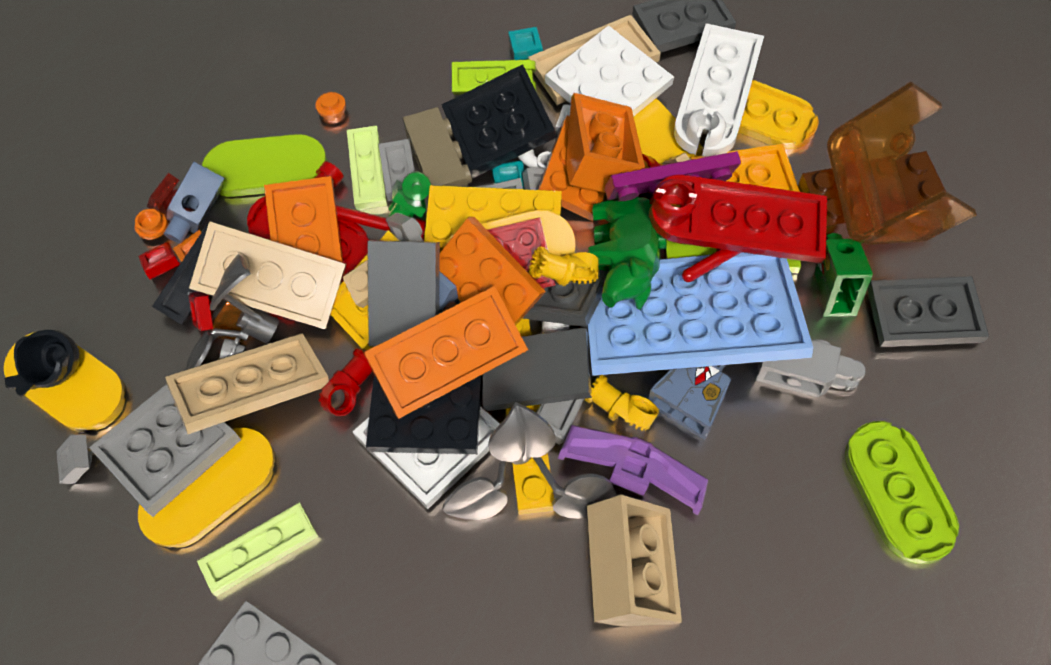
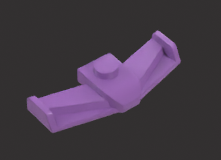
(636, 464)

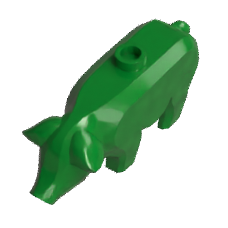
(626, 249)

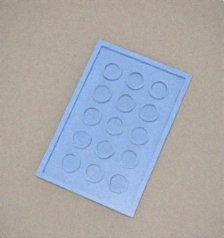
(725, 317)

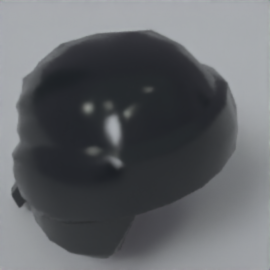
(43, 361)

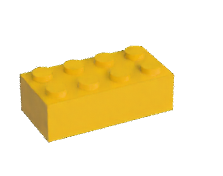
(453, 205)

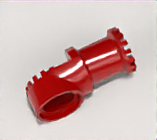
(347, 380)

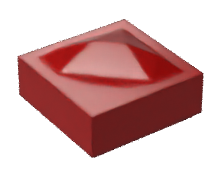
(158, 260)
(201, 310)

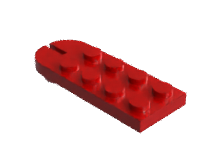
(740, 217)

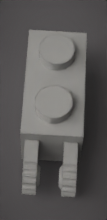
(814, 374)

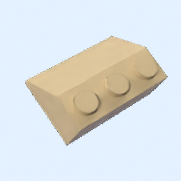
(632, 563)

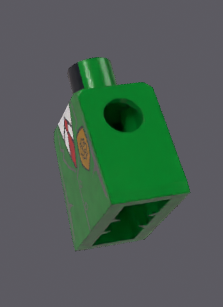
(845, 265)

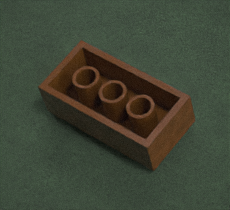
(917, 177)

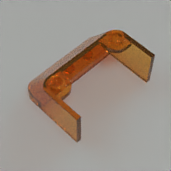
(868, 179)

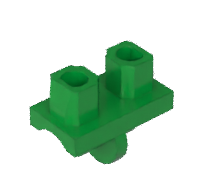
(410, 195)

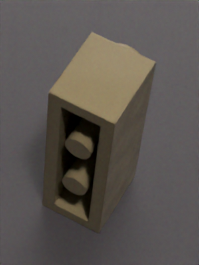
(434, 149)

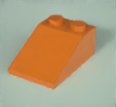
(600, 142)

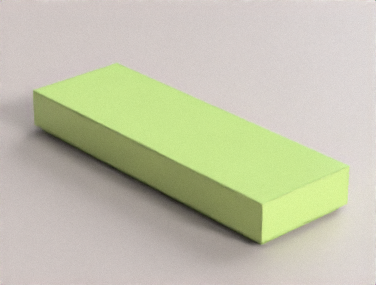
(366, 168)
(257, 549)

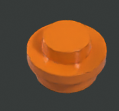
(331, 106)
(150, 224)

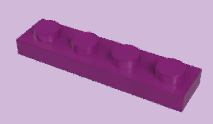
(631, 184)

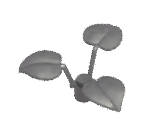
(251, 320)
(516, 440)

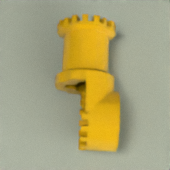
(574, 267)
(632, 408)

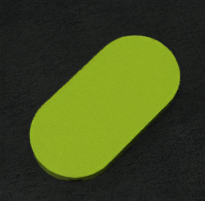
(264, 161)
(901, 493)

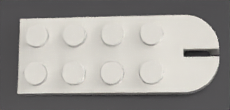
(717, 90)

